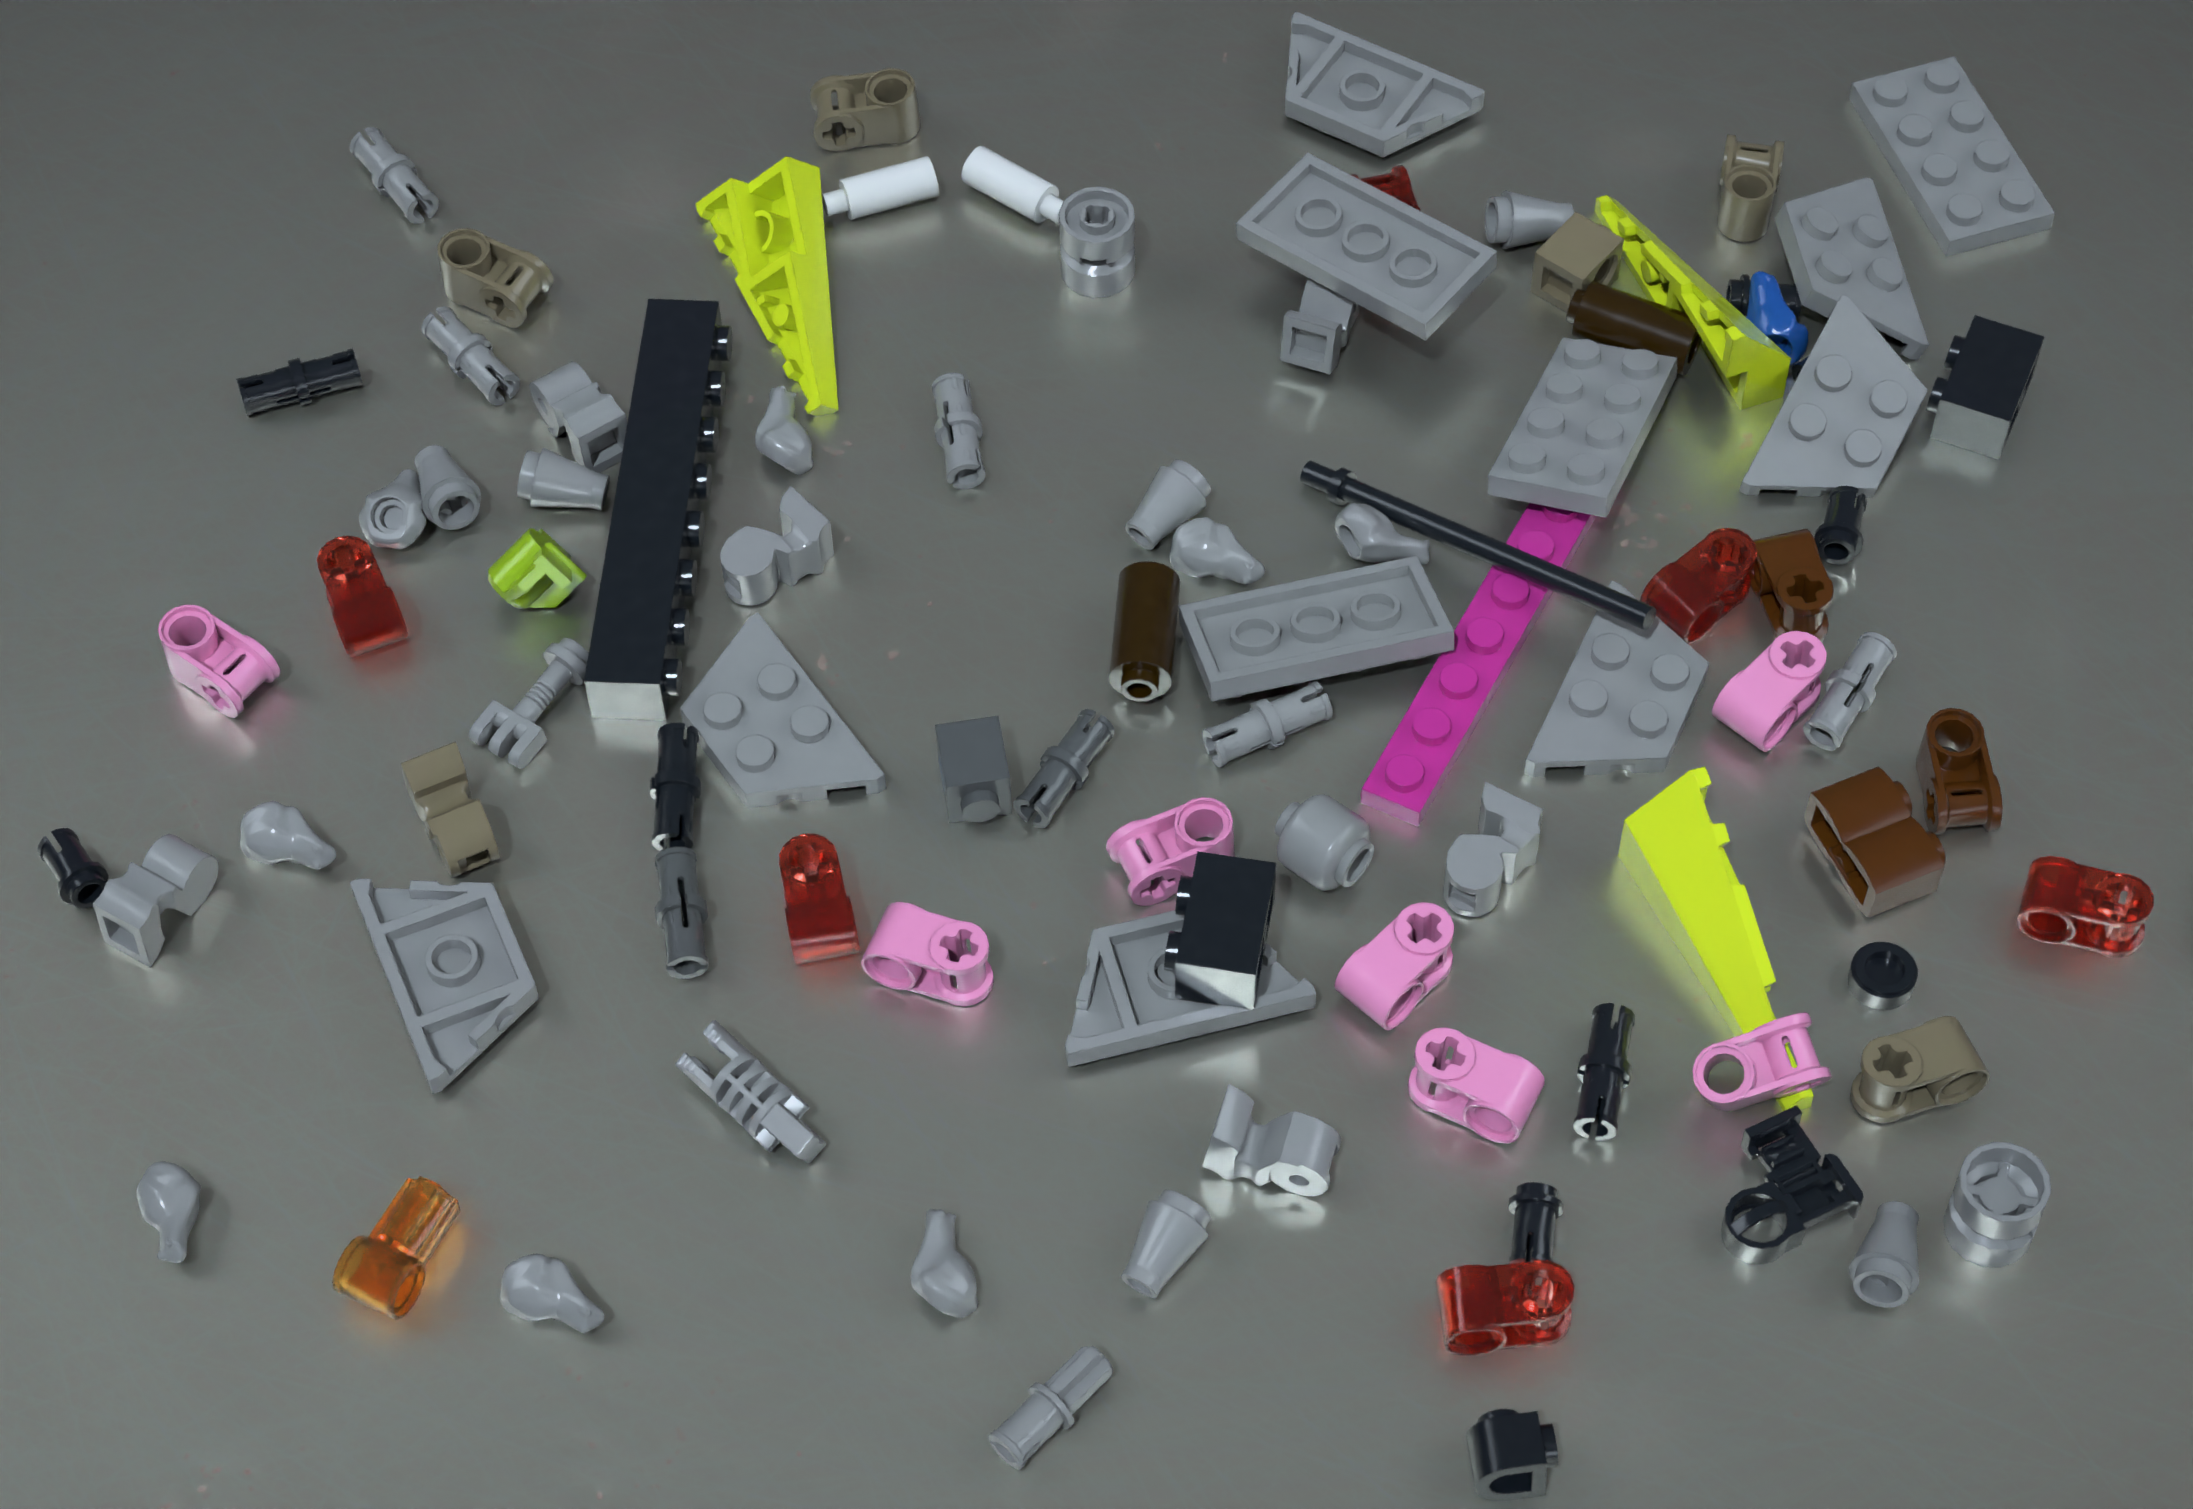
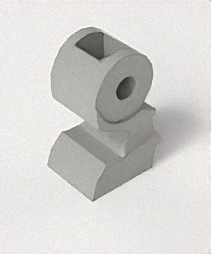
(1319, 328)
(578, 407)
(759, 558)
(1495, 856)
(170, 878)
(1288, 1150)

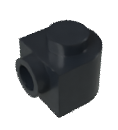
(1511, 1454)

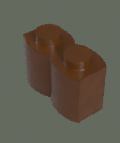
(1874, 841)

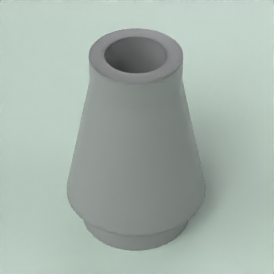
(1523, 219)
(560, 482)
(446, 490)
(1170, 501)
(1166, 1240)
(1887, 1260)

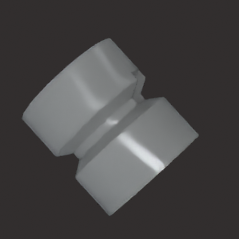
(1097, 241)
(1996, 1204)

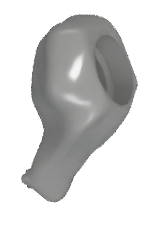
(782, 436)
(394, 513)
(1372, 537)
(1211, 549)
(281, 834)
(171, 1205)
(941, 1271)
(544, 1289)

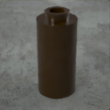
(1633, 323)
(1144, 631)

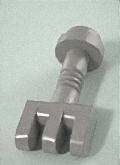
(516, 729)

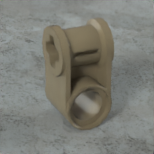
(870, 106)
(1748, 188)
(490, 276)
(1917, 1071)

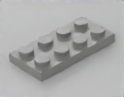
(1951, 156)
(1366, 245)
(1583, 427)
(1315, 628)

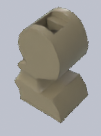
(450, 815)

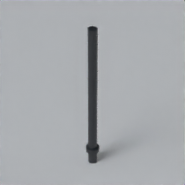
(1344, 488)

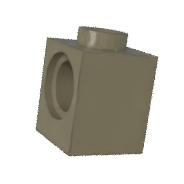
(1575, 258)

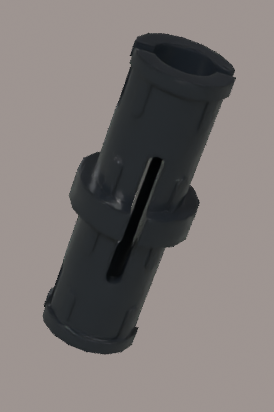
(299, 382)
(675, 786)
(1604, 1072)

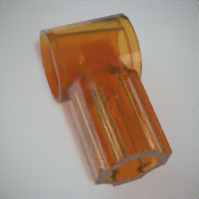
(390, 1264)

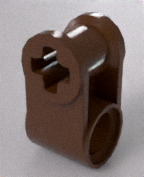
(1792, 583)
(1960, 784)

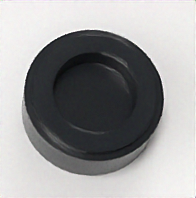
(1882, 975)

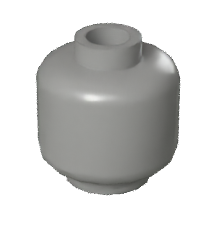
(1323, 842)

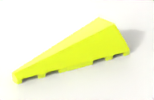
(779, 250)
(1740, 352)
(1695, 893)

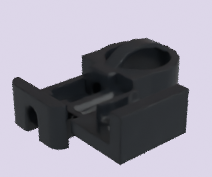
(1794, 1190)

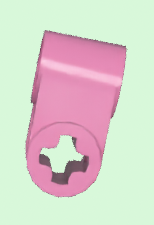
(221, 663)
(1773, 690)
(1170, 847)
(924, 950)
(1399, 965)
(1764, 1063)
(1477, 1087)

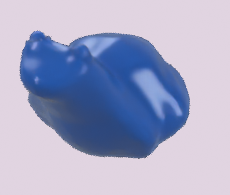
(1774, 317)

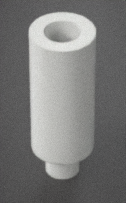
(1012, 185)
(883, 189)

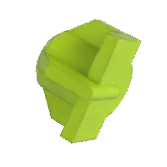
(535, 572)

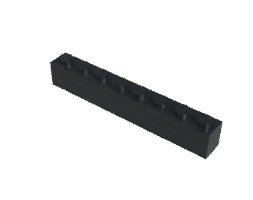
(657, 513)

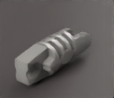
(753, 1096)

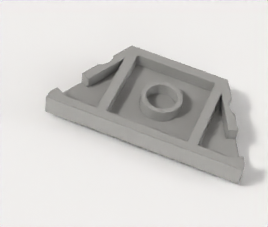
(1368, 91)
(1845, 247)
(1840, 414)
(1620, 700)
(773, 726)
(448, 968)
(1131, 1002)

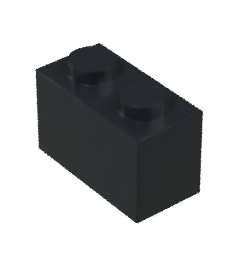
(1984, 387)
(1223, 930)

